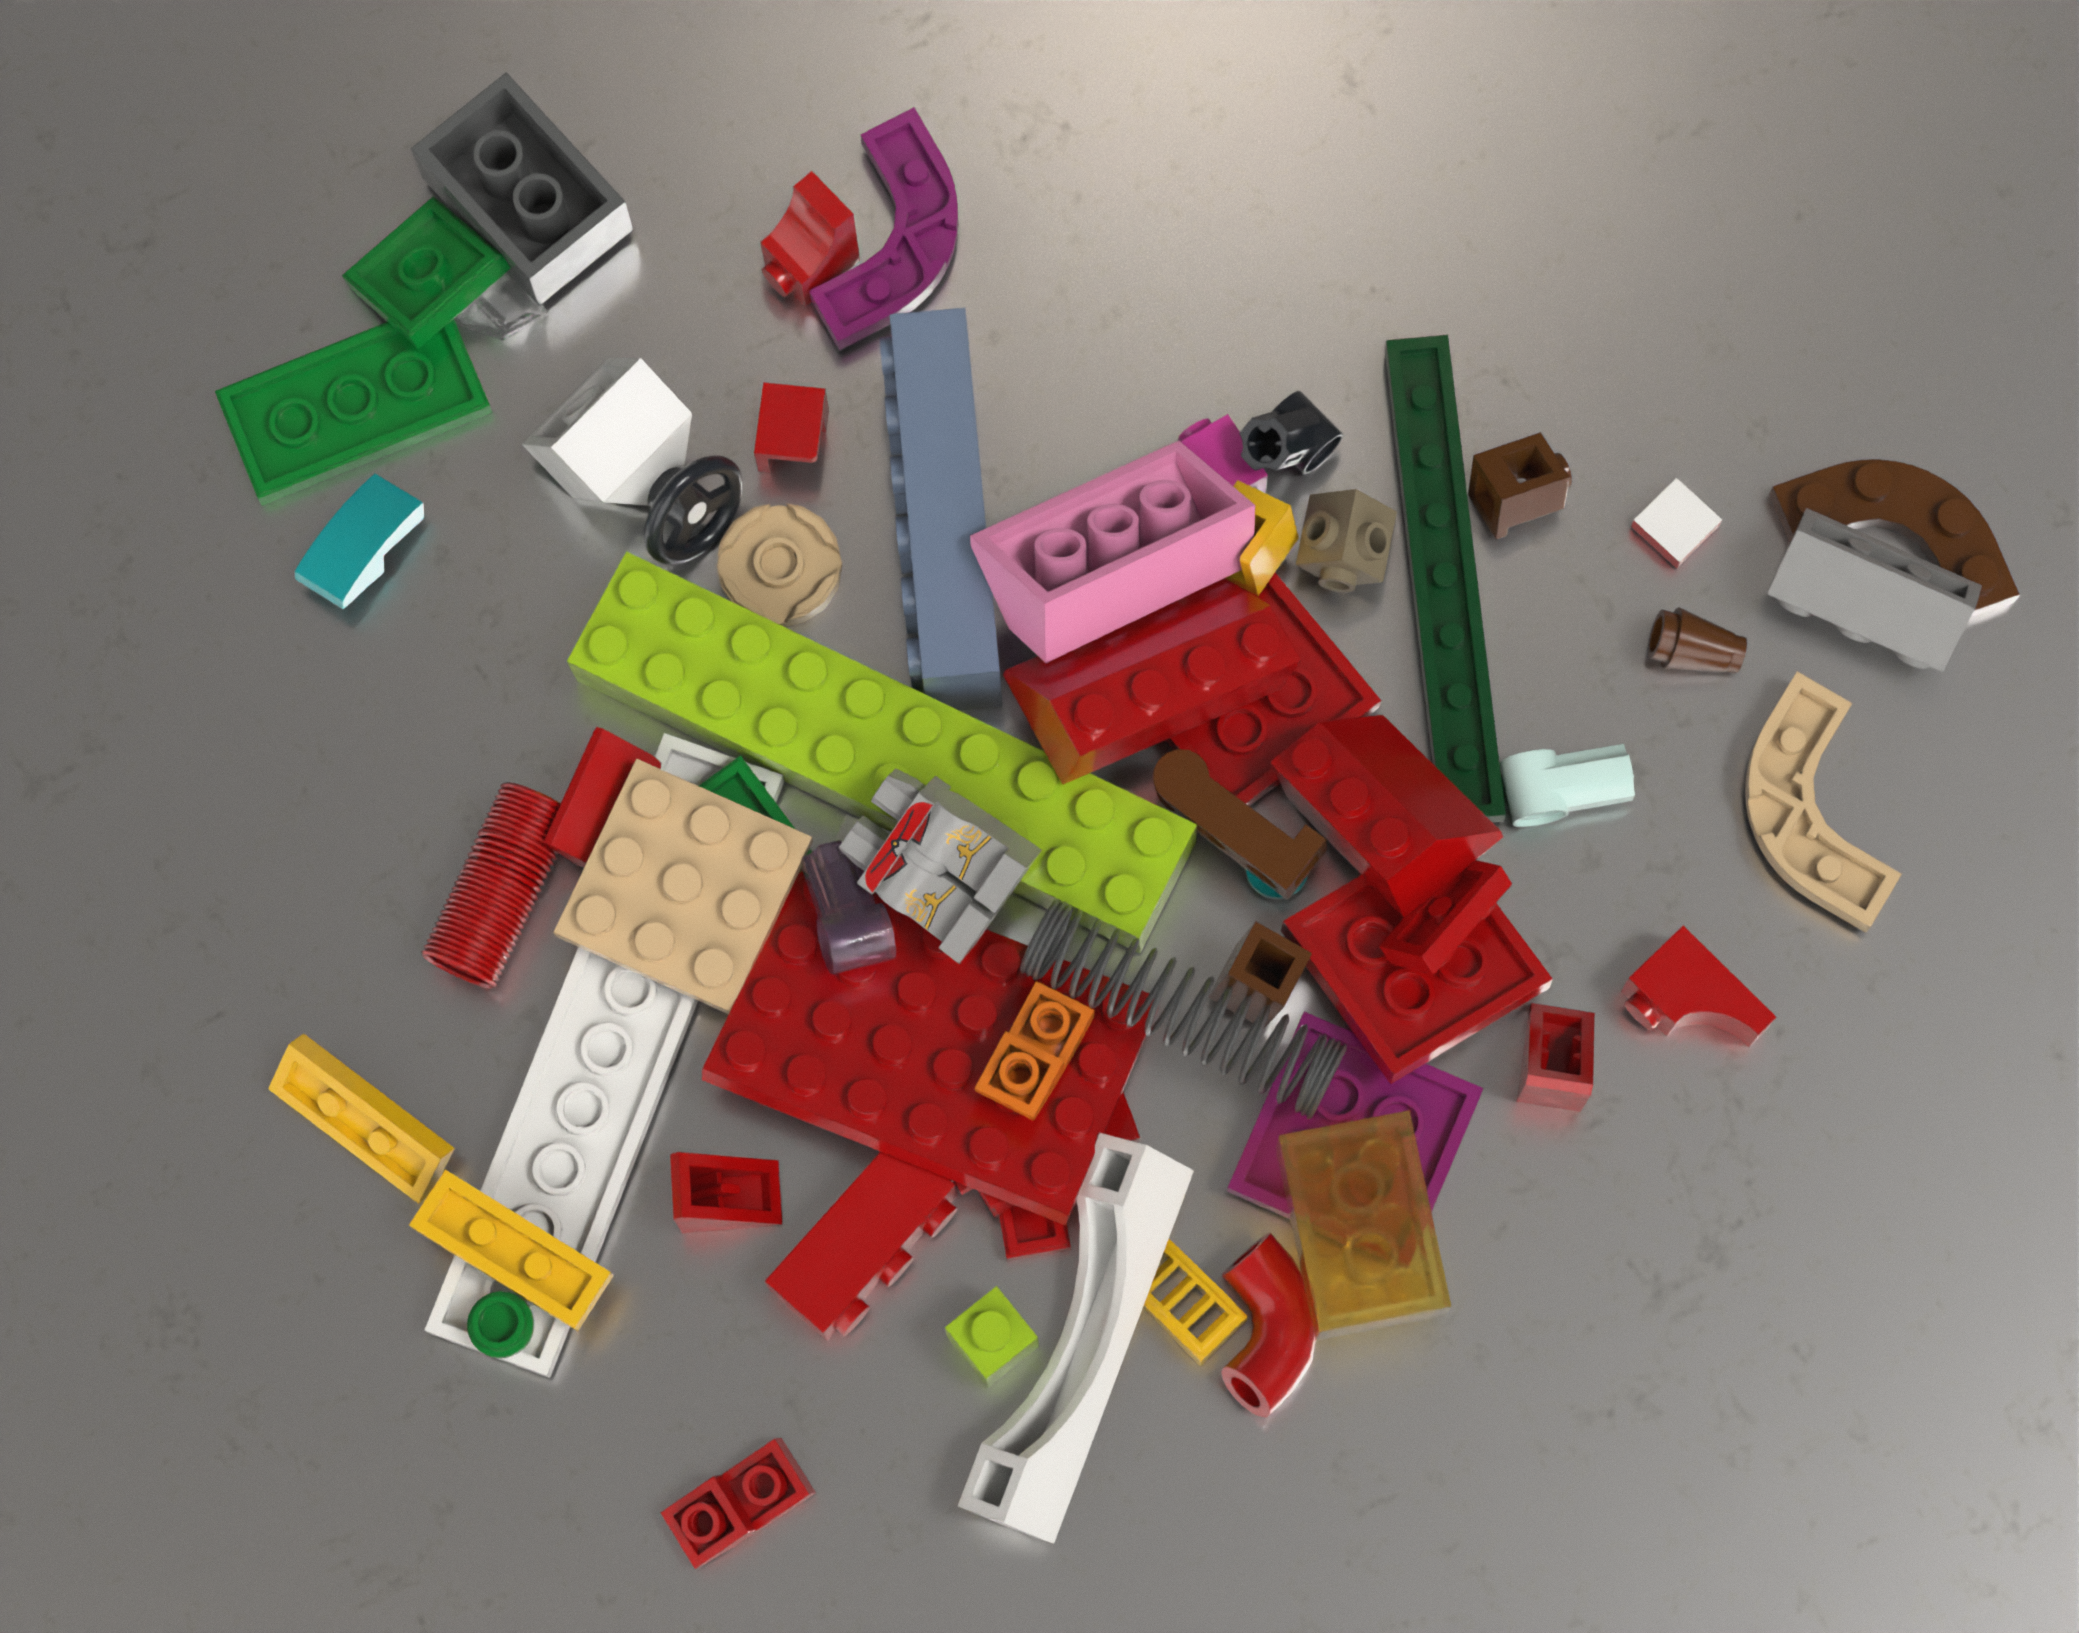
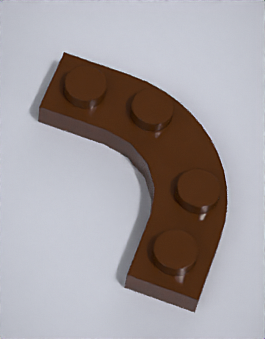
(1910, 503)

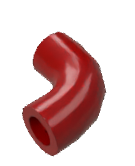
(1281, 1331)

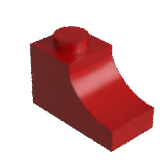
(810, 241)
(1692, 987)

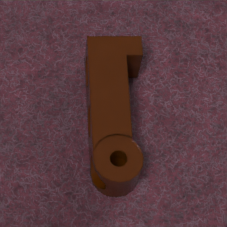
(1235, 827)

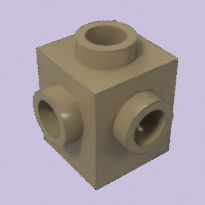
(1346, 539)

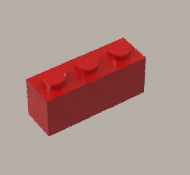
(862, 1243)

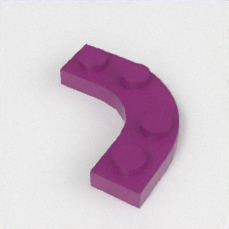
(918, 246)

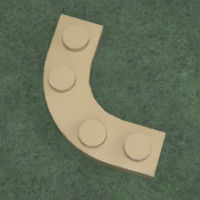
(1790, 823)

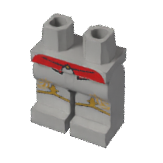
(941, 862)

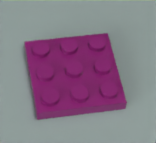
(1436, 1100)

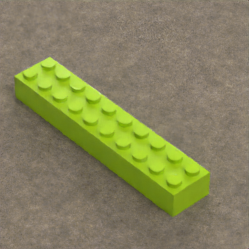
(847, 727)

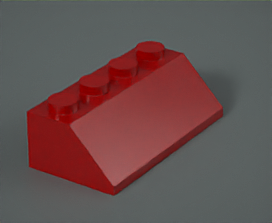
(1153, 678)

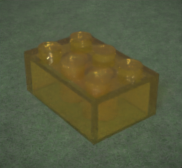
(1362, 1225)

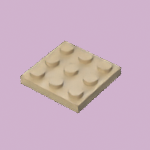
(683, 886)

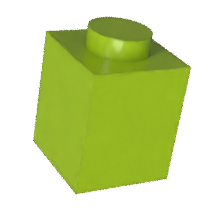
(992, 1336)

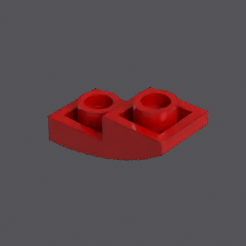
(738, 1503)

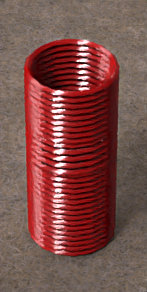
(490, 905)

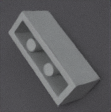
(1874, 591)

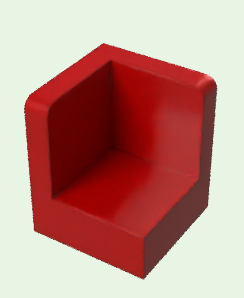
(790, 424)

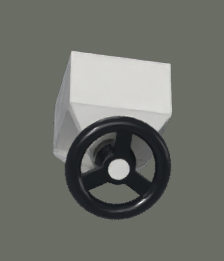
(627, 444)

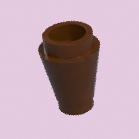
(1694, 643)

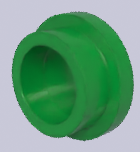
(500, 1324)

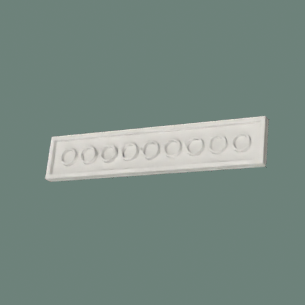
(584, 1106)

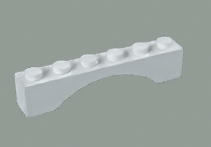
(1036, 1457)

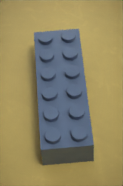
(942, 493)

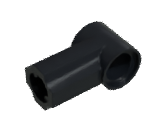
(1290, 436)

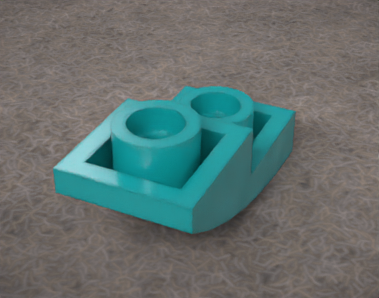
(352, 544)

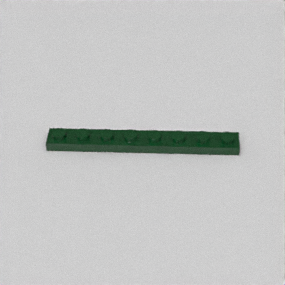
(1444, 569)

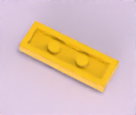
(360, 1118)
(511, 1250)

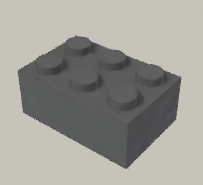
(523, 188)

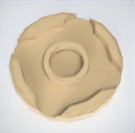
(780, 563)

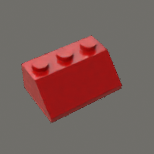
(1384, 807)

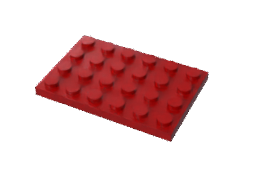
(899, 1052)

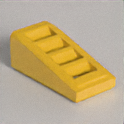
(1221, 1330)

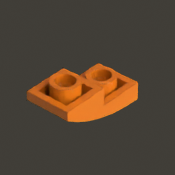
(1035, 1051)

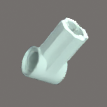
(1549, 785)

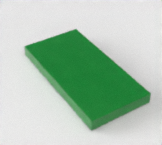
(349, 406)

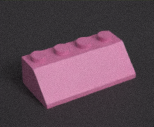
(1114, 549)

